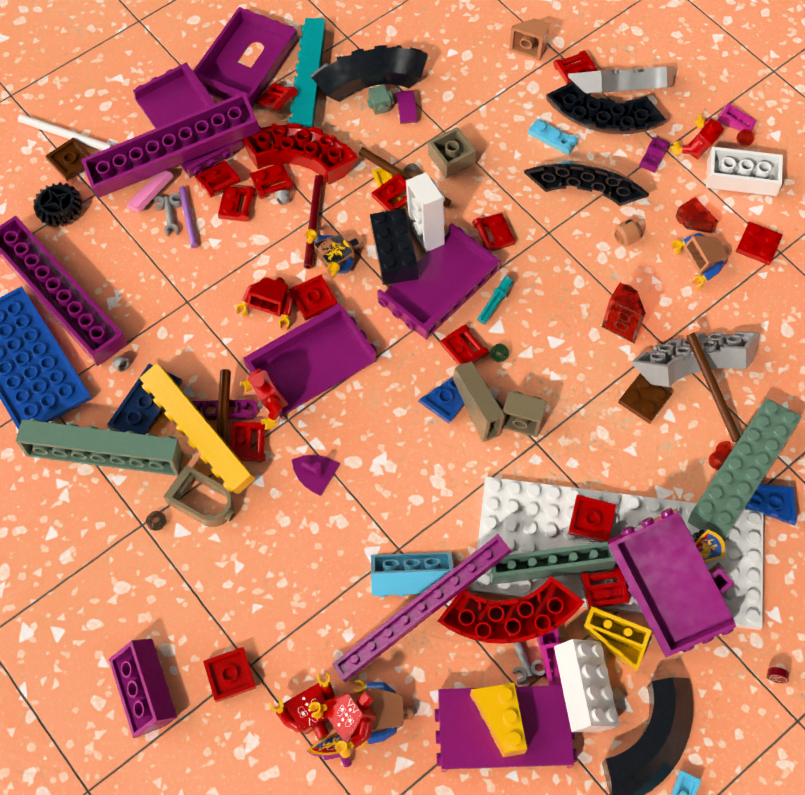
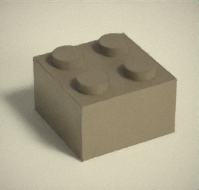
(451, 152)
(523, 413)

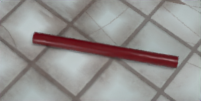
(313, 220)

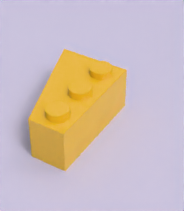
(620, 637)
(502, 715)

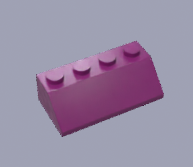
(142, 687)

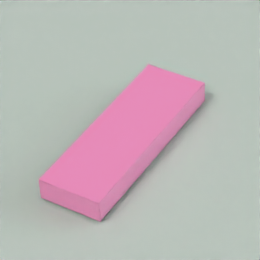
(149, 191)

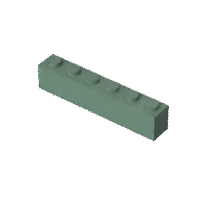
(552, 563)

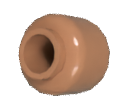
(627, 232)

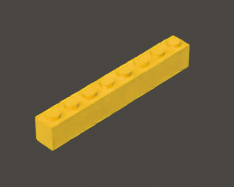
(197, 428)

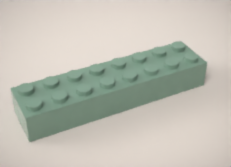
(100, 447)
(745, 469)

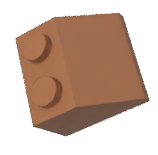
(529, 38)

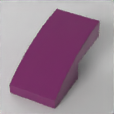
(406, 107)
(654, 154)

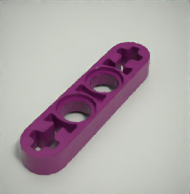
(233, 416)

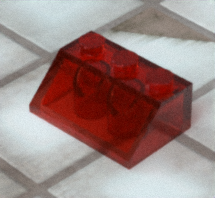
(624, 313)

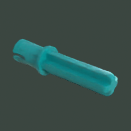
(499, 294)

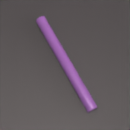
(188, 217)

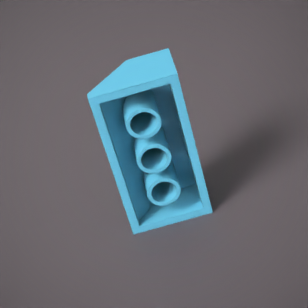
(408, 572)

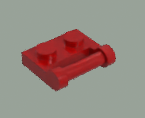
(584, 65)
(273, 99)
(215, 175)
(271, 176)
(390, 191)
(231, 200)
(499, 231)
(459, 350)
(241, 440)
(604, 594)

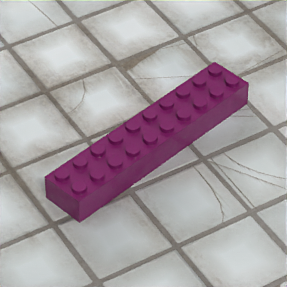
(170, 145)
(59, 292)

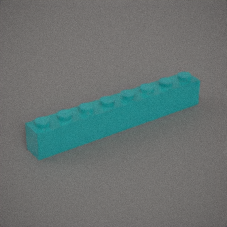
(310, 58)

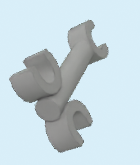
(167, 203)
(526, 670)

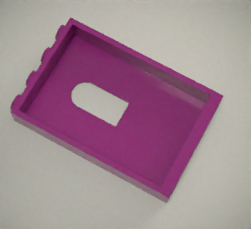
(219, 65)

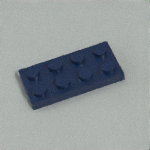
(138, 409)

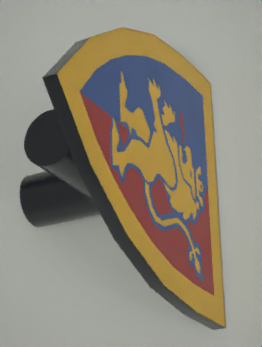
(709, 544)

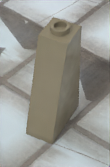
(479, 401)

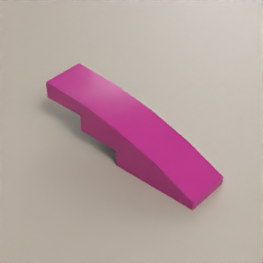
(546, 647)

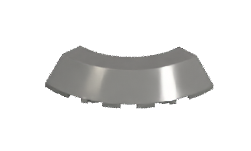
(624, 79)
(676, 359)

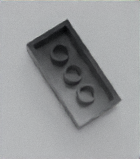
(394, 246)

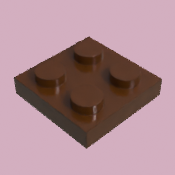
(67, 158)
(644, 399)

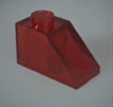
(696, 216)

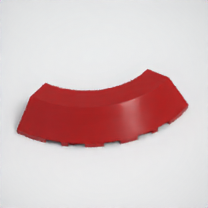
(301, 147)
(511, 619)

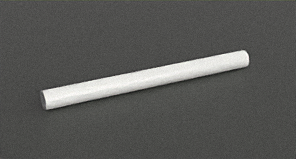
(63, 132)

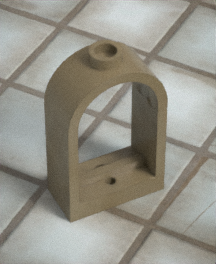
(181, 484)

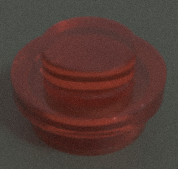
(745, 137)

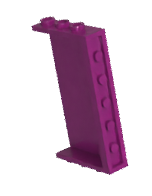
(174, 97)
(445, 282)
(314, 356)
(671, 583)
(468, 742)

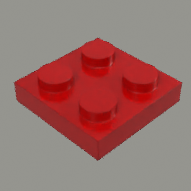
(759, 243)
(313, 297)
(592, 519)
(229, 674)

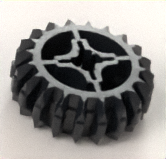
(52, 213)

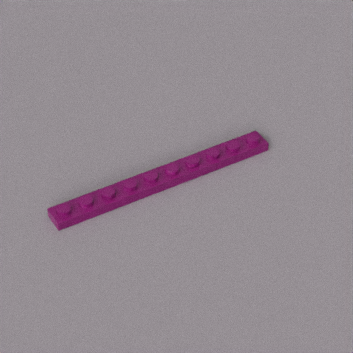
(421, 608)

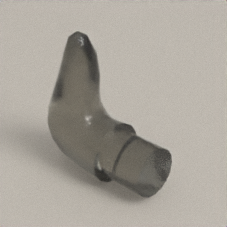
(412, 167)

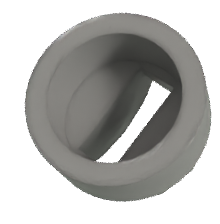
(282, 197)
(121, 363)

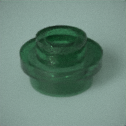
(499, 348)

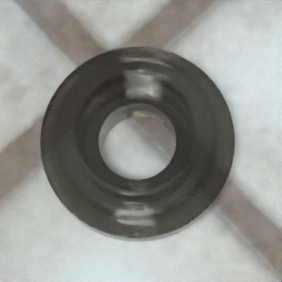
(158, 525)

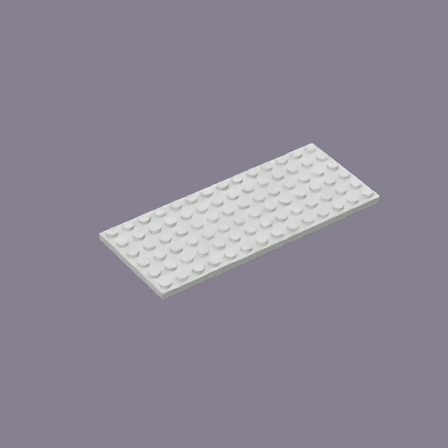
(539, 518)

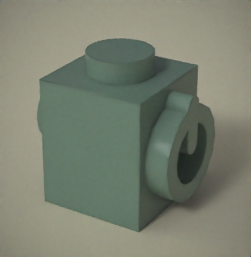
(380, 99)

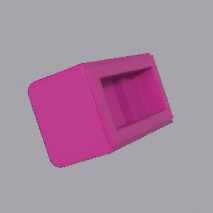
(730, 117)

